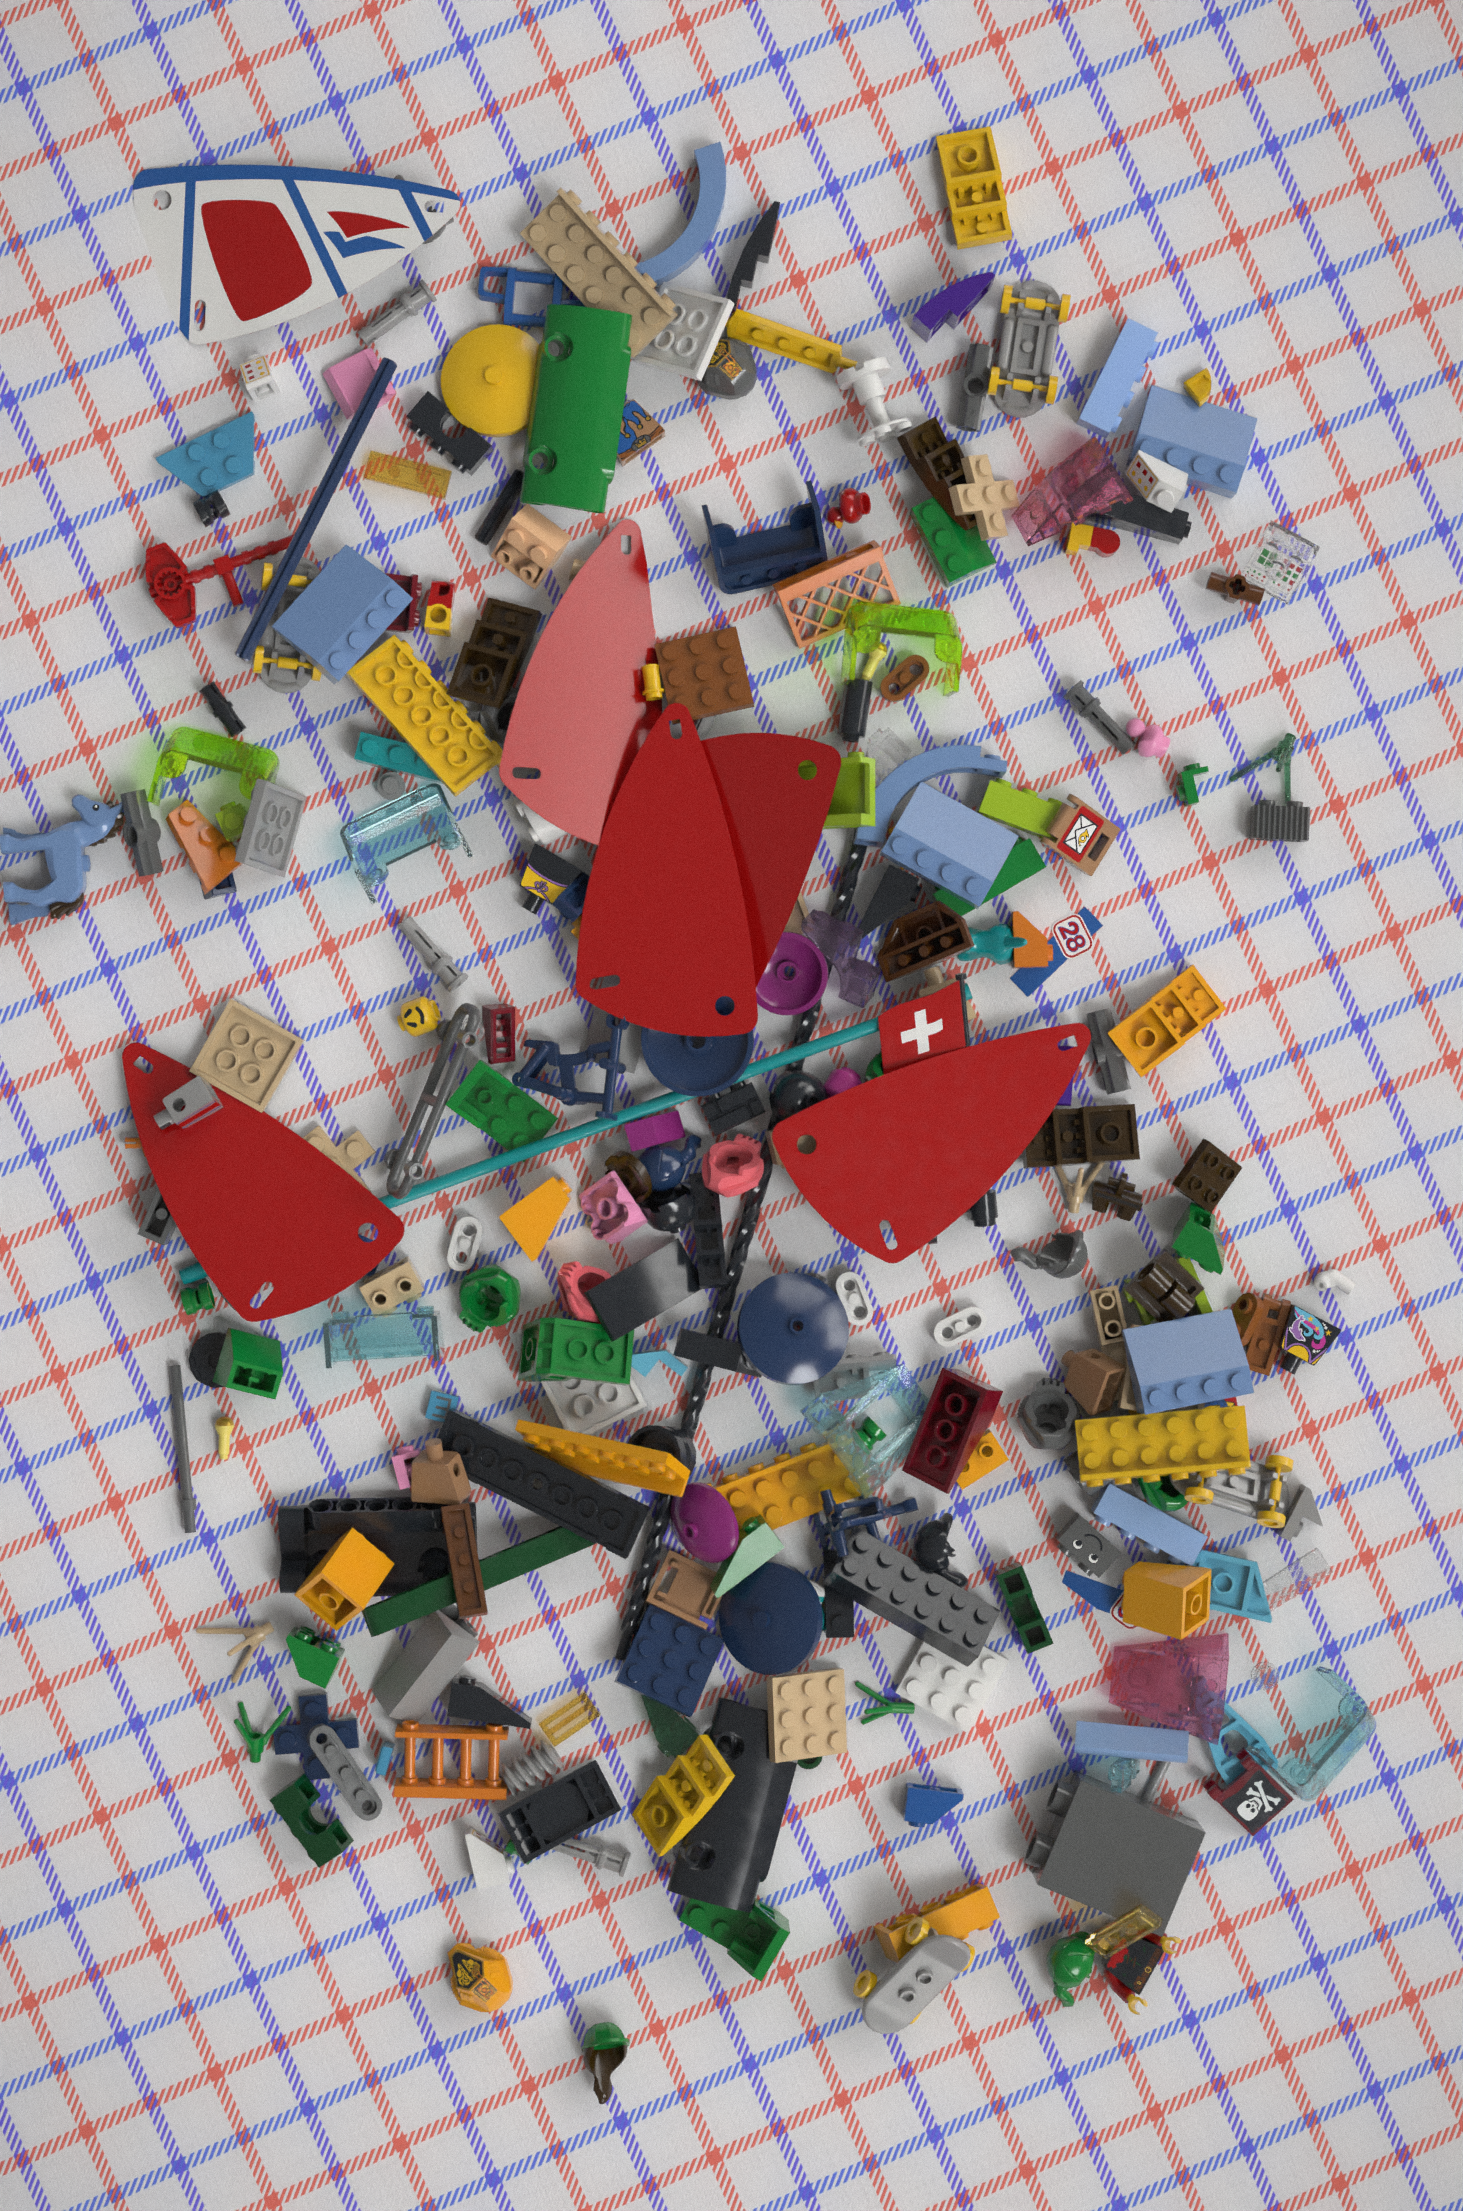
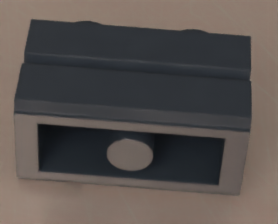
(732, 1108)

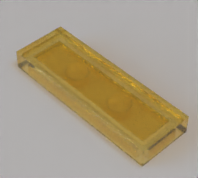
(407, 475)
(1123, 1931)

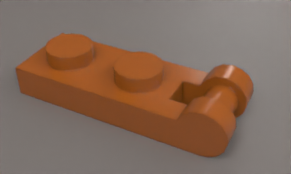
(1267, 1335)

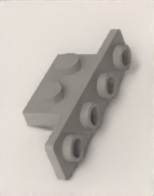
(851, 1369)

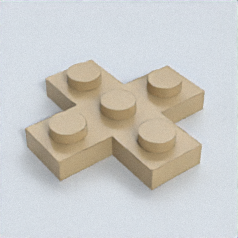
(984, 497)
(347, 1154)

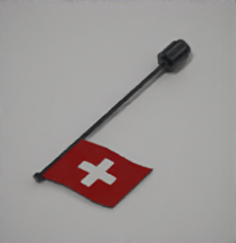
(926, 1030)

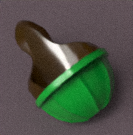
(602, 2053)

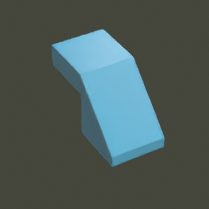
(645, 1361)

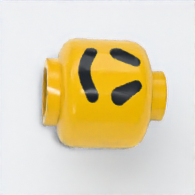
(419, 1016)

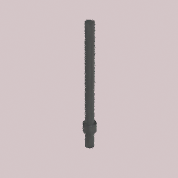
(187, 1503)

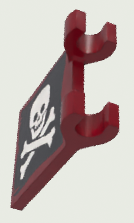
(1252, 1796)

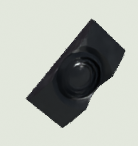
(559, 1811)

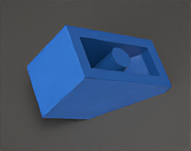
(928, 1803)

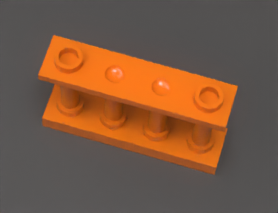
(437, 1785)

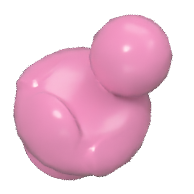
(1152, 738)

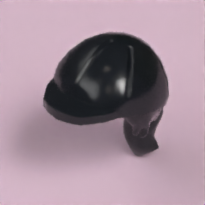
(933, 1549)

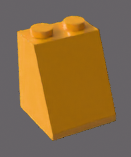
(537, 1215)
(345, 1579)
(1166, 1597)

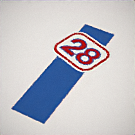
(1070, 940)
(1099, 1595)

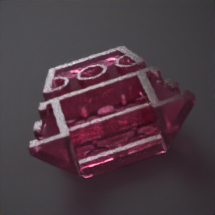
(1070, 492)
(1174, 1682)

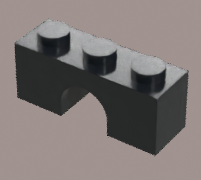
(466, 451)

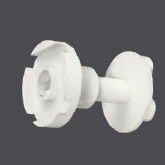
(870, 392)

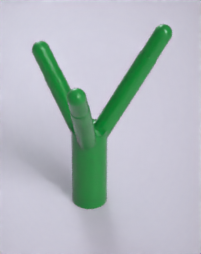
(890, 1707)

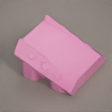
(351, 379)
(612, 1209)

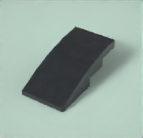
(644, 1290)

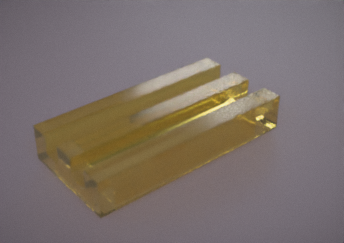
(588, 1705)

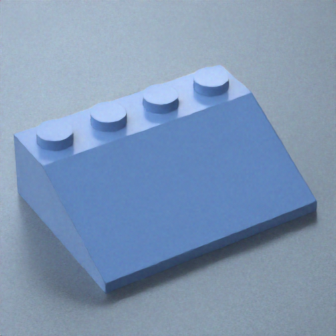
(1201, 440)
(341, 613)
(949, 845)
(1186, 1362)

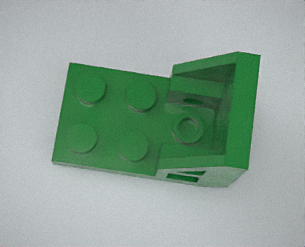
(500, 1108)
(573, 1350)
(750, 1937)

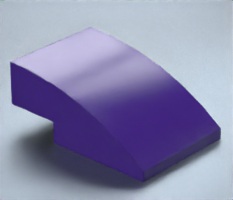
(951, 305)

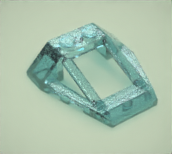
(847, 1444)

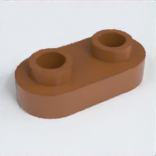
(904, 679)
(1247, 1314)

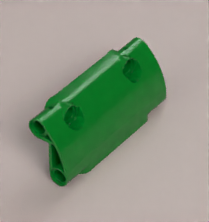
(577, 408)

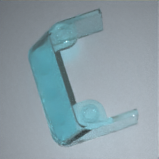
(400, 831)
(383, 1336)
(1311, 1778)

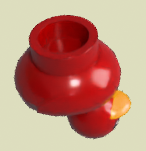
(851, 508)

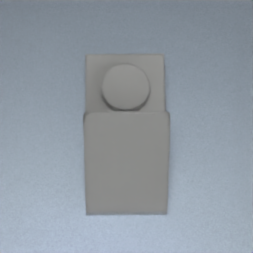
(1301, 1506)

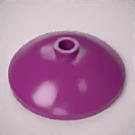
(803, 989)
(704, 1523)

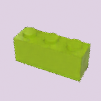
(1018, 808)

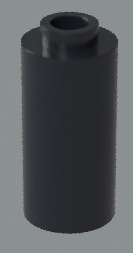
(855, 710)

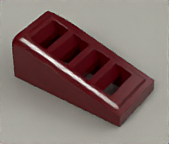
(508, 1032)

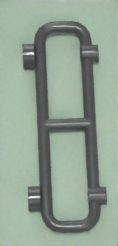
(397, 1159)

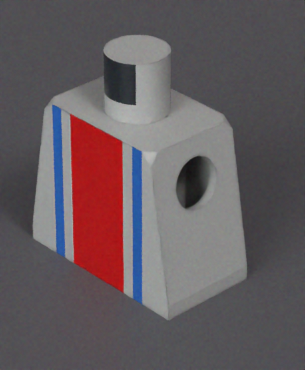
(199, 1102)

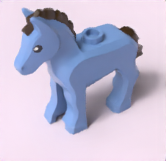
(64, 857)

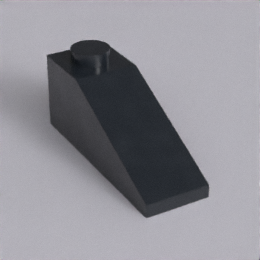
(890, 897)
(713, 1351)
(838, 1608)
(478, 1702)

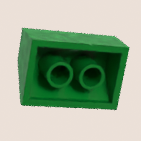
(952, 549)

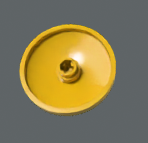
(491, 379)

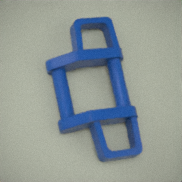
(513, 276)

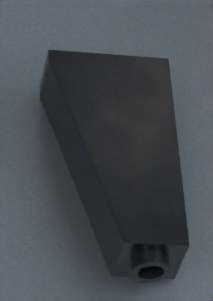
(1145, 519)

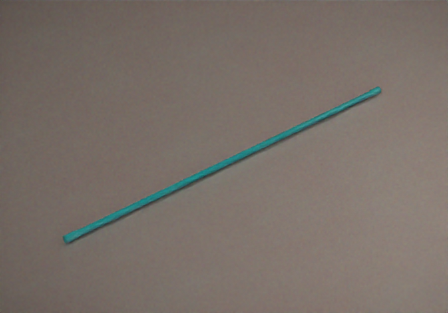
(196, 1272)

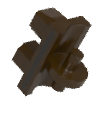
(1117, 1192)

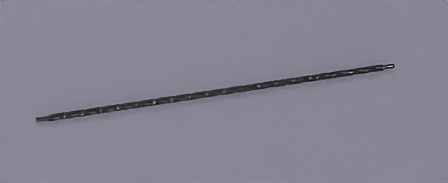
(727, 1294)

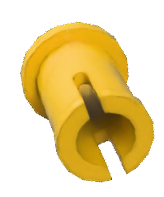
(652, 682)

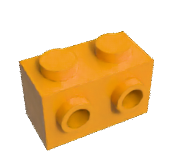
(984, 1459)

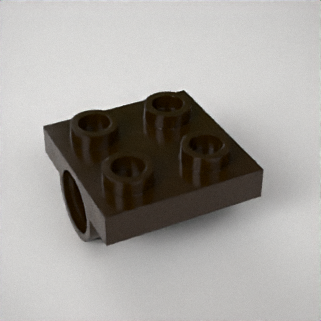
(1207, 1175)
(1165, 1288)

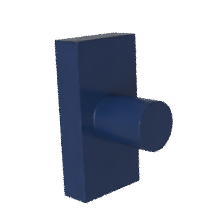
(572, 899)

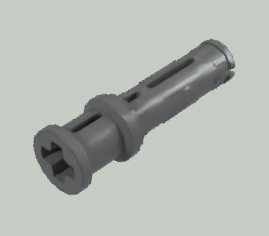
(1090, 708)

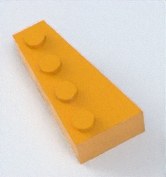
(961, 1914)

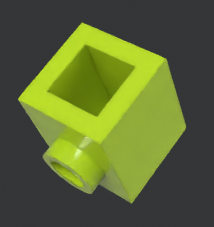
(231, 820)

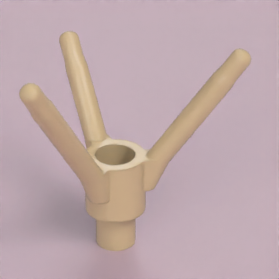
(1077, 1190)
(253, 1636)

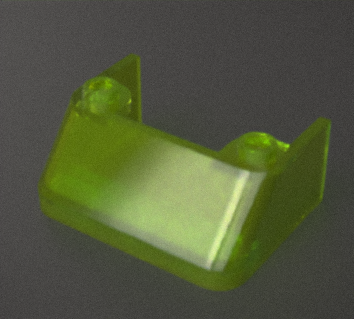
(868, 620)
(213, 750)

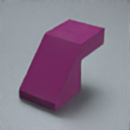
(655, 1130)

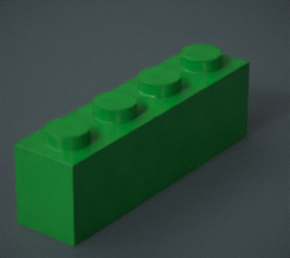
(1020, 864)

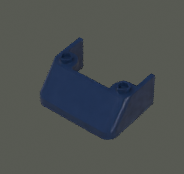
(768, 555)

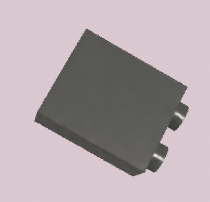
(1114, 1849)

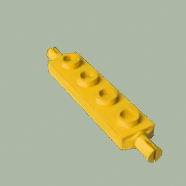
(787, 341)

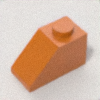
(1037, 951)

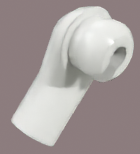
(1331, 1279)

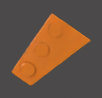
(204, 845)

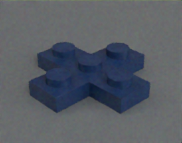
(293, 1737)

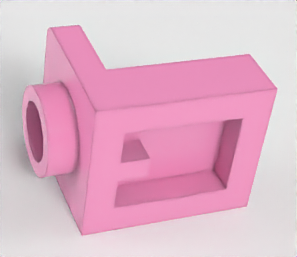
(403, 1469)

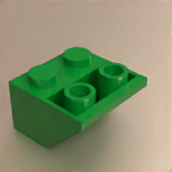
(1199, 1238)
(250, 1364)
(314, 1657)

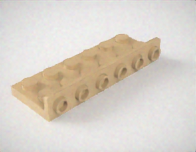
(597, 268)

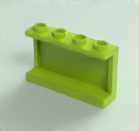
(854, 792)

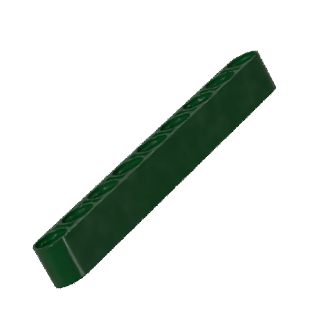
(494, 1570)

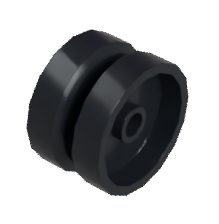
(668, 1440)

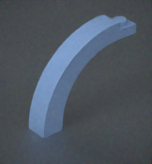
(703, 225)
(923, 768)

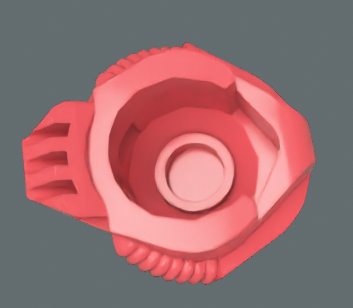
(733, 1174)
(573, 1283)

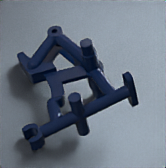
(568, 1093)
(871, 1510)

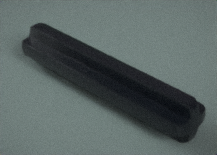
(500, 508)

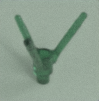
(1282, 755)

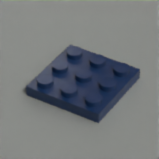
(669, 1660)

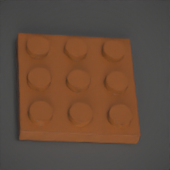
(705, 673)

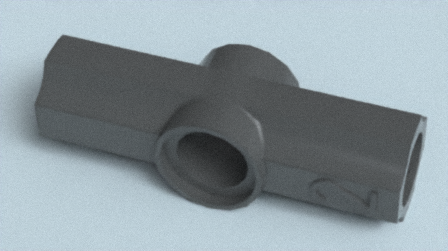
(978, 371)
(141, 832)
(1106, 1052)

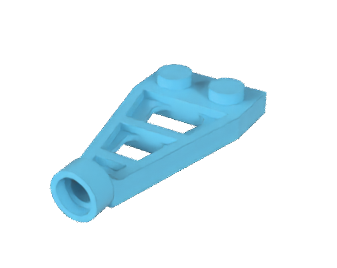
(1228, 1766)

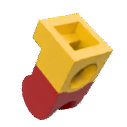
(1091, 538)
(440, 609)

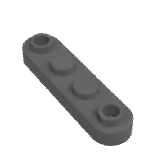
(344, 1772)

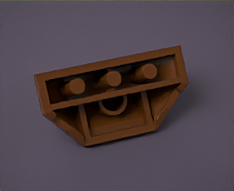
(923, 940)

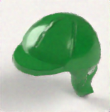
(1069, 1964)

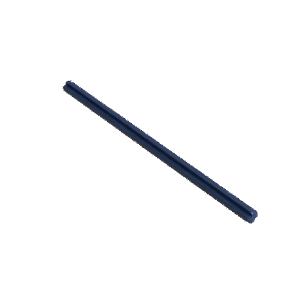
(316, 508)

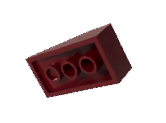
(951, 1428)

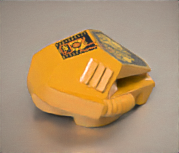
(480, 1977)

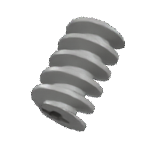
(530, 1767)

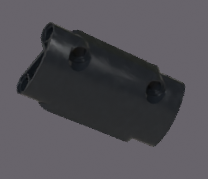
(402, 1529)
(741, 1829)

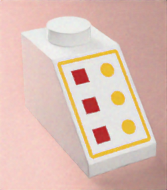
(258, 377)
(1157, 480)
(488, 1860)

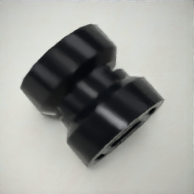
(205, 510)

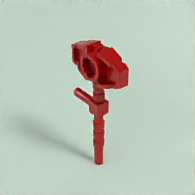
(173, 585)

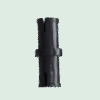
(222, 709)

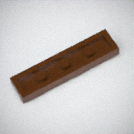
(464, 1561)

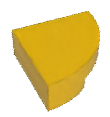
(1199, 386)

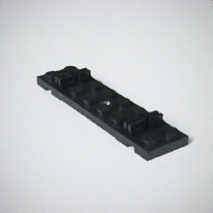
(565, 1495)

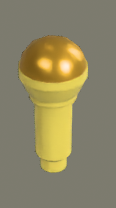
(873, 660)
(224, 1427)

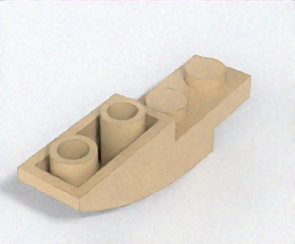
(1109, 1324)

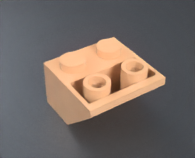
(530, 546)

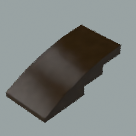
(937, 464)
(494, 653)
(1085, 1137)

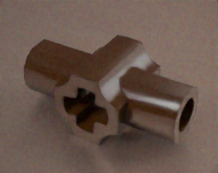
(1248, 593)

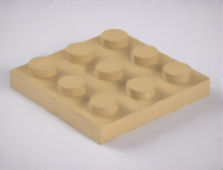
(246, 1055)
(806, 1715)

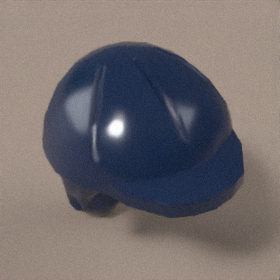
(667, 1164)

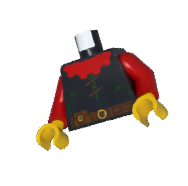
(1132, 1966)

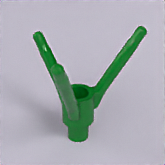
(254, 1739)

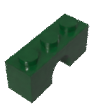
(1023, 1607)
(320, 1840)

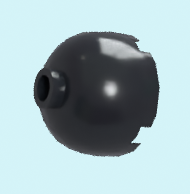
(795, 1092)
(670, 1209)

